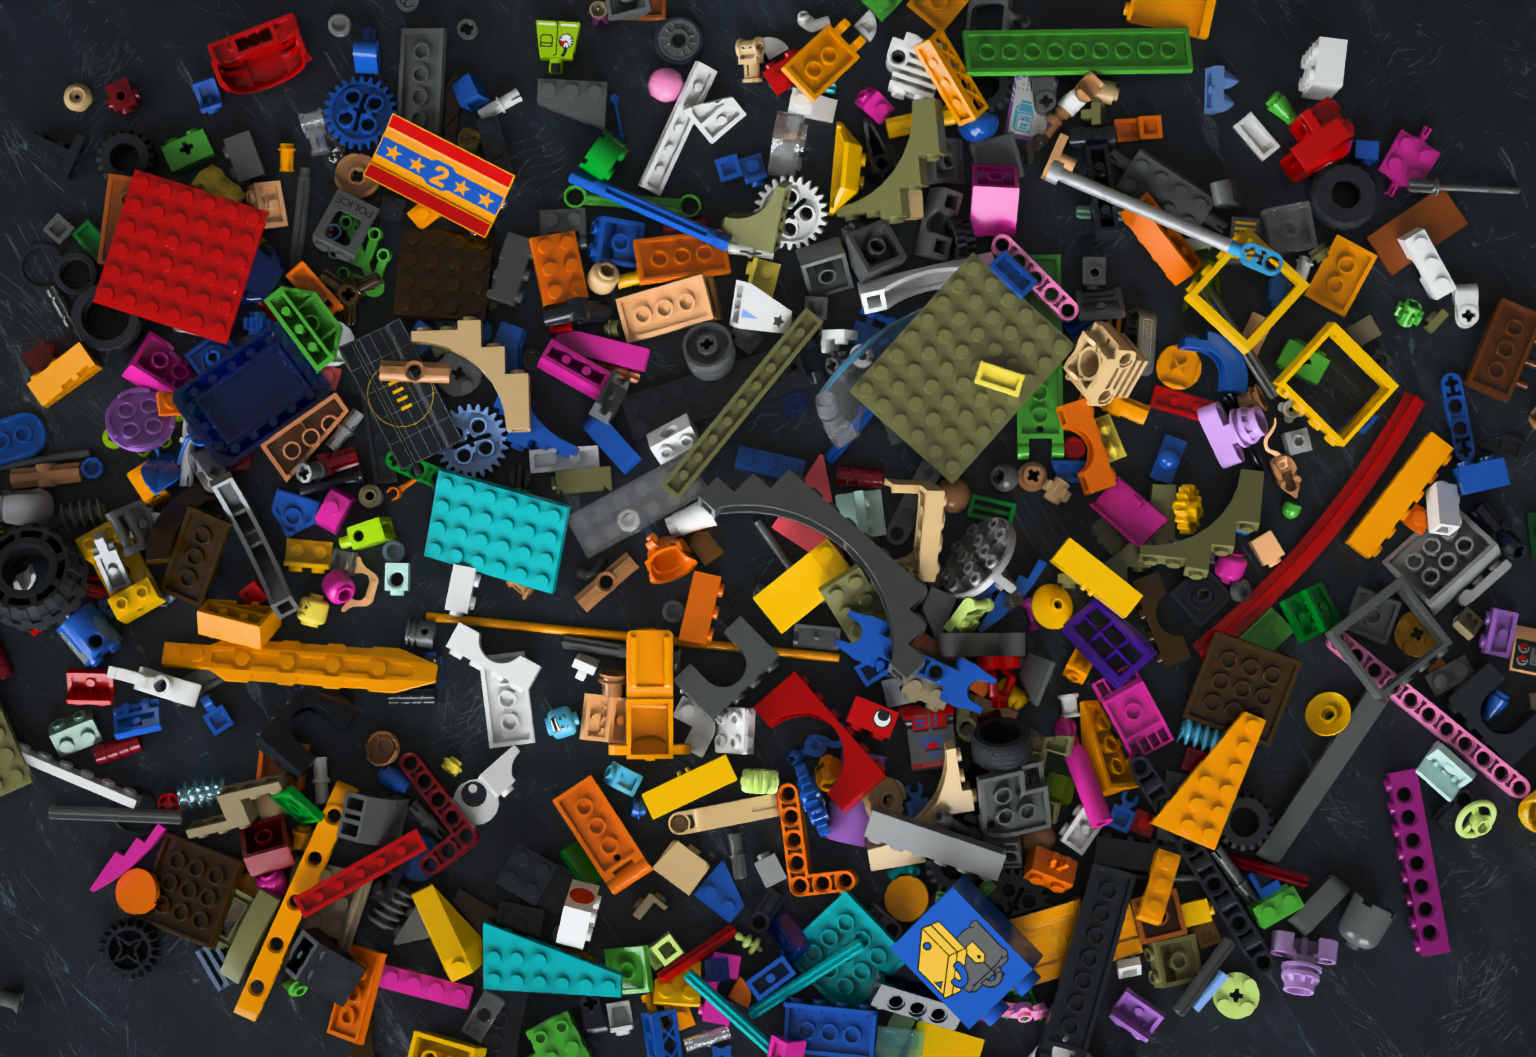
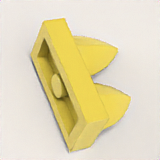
(1110, 438)

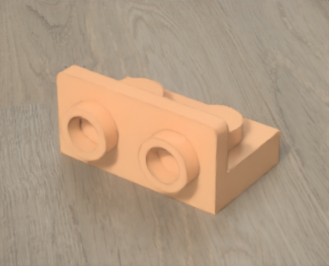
(268, 197)

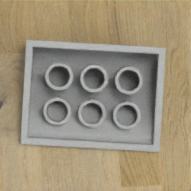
(1443, 565)

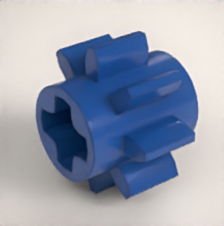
(256, 322)

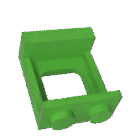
(1275, 906)

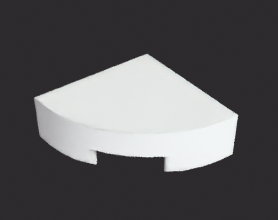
(867, 25)
(774, 47)

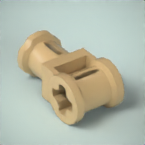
(750, 58)

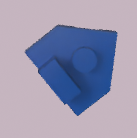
(294, 510)

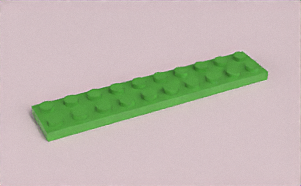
(1077, 51)

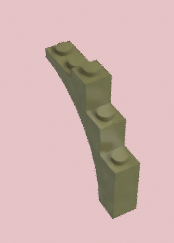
(925, 144)
(1162, 499)
(1219, 537)

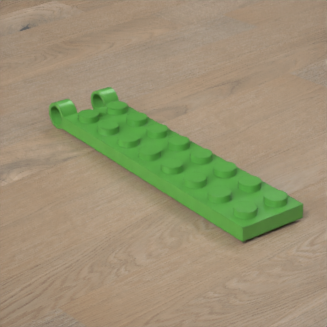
(1041, 406)

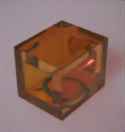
(705, 547)

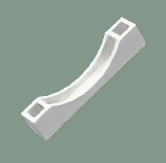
(890, 289)

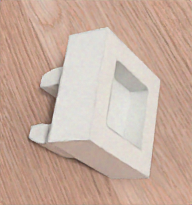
(585, 665)
(1129, 967)

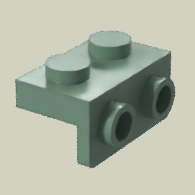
(74, 732)

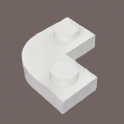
(702, 727)

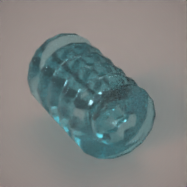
(199, 793)

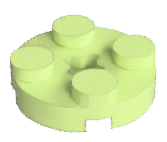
(1244, 1005)

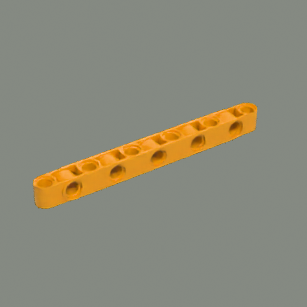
(289, 917)

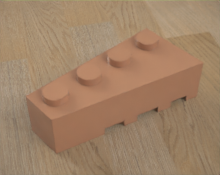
(304, 435)

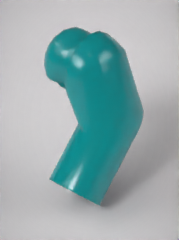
(909, 870)

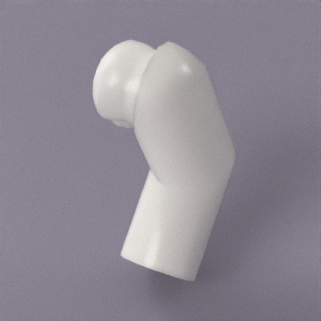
(810, 23)

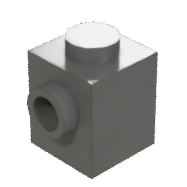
(1093, 273)

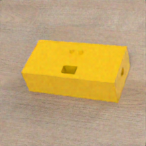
(1096, 578)
(689, 786)

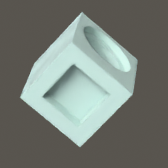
(390, 570)

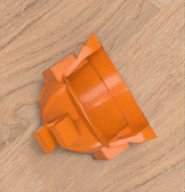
(668, 558)

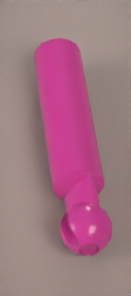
(1084, 777)

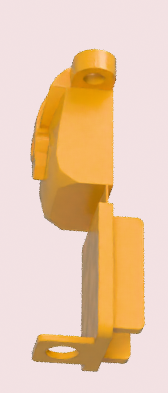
(649, 697)

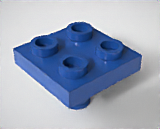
(207, 354)

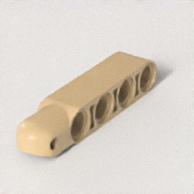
(724, 814)

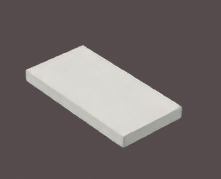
(506, 709)

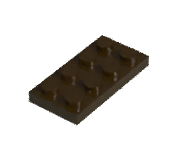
(196, 556)

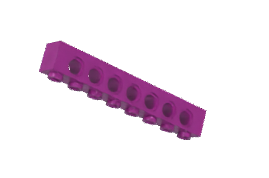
(1438, 941)

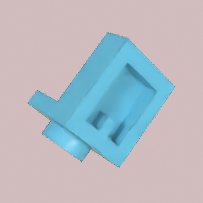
(622, 778)

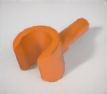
(401, 488)

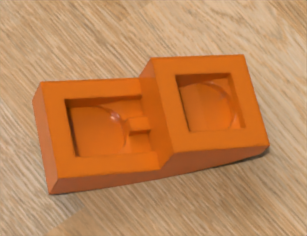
(1139, 128)

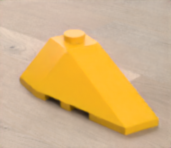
(452, 936)

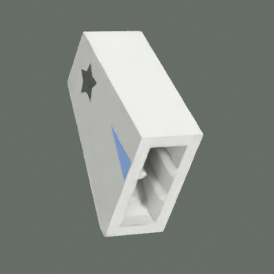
(757, 310)

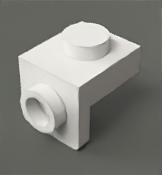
(620, 1017)

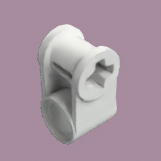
(1466, 300)

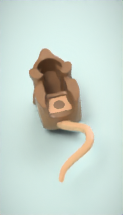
(1283, 468)

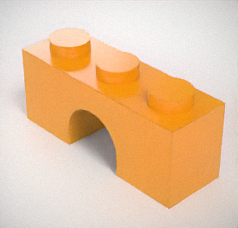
(1159, 887)

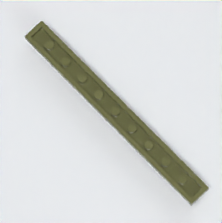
(741, 404)

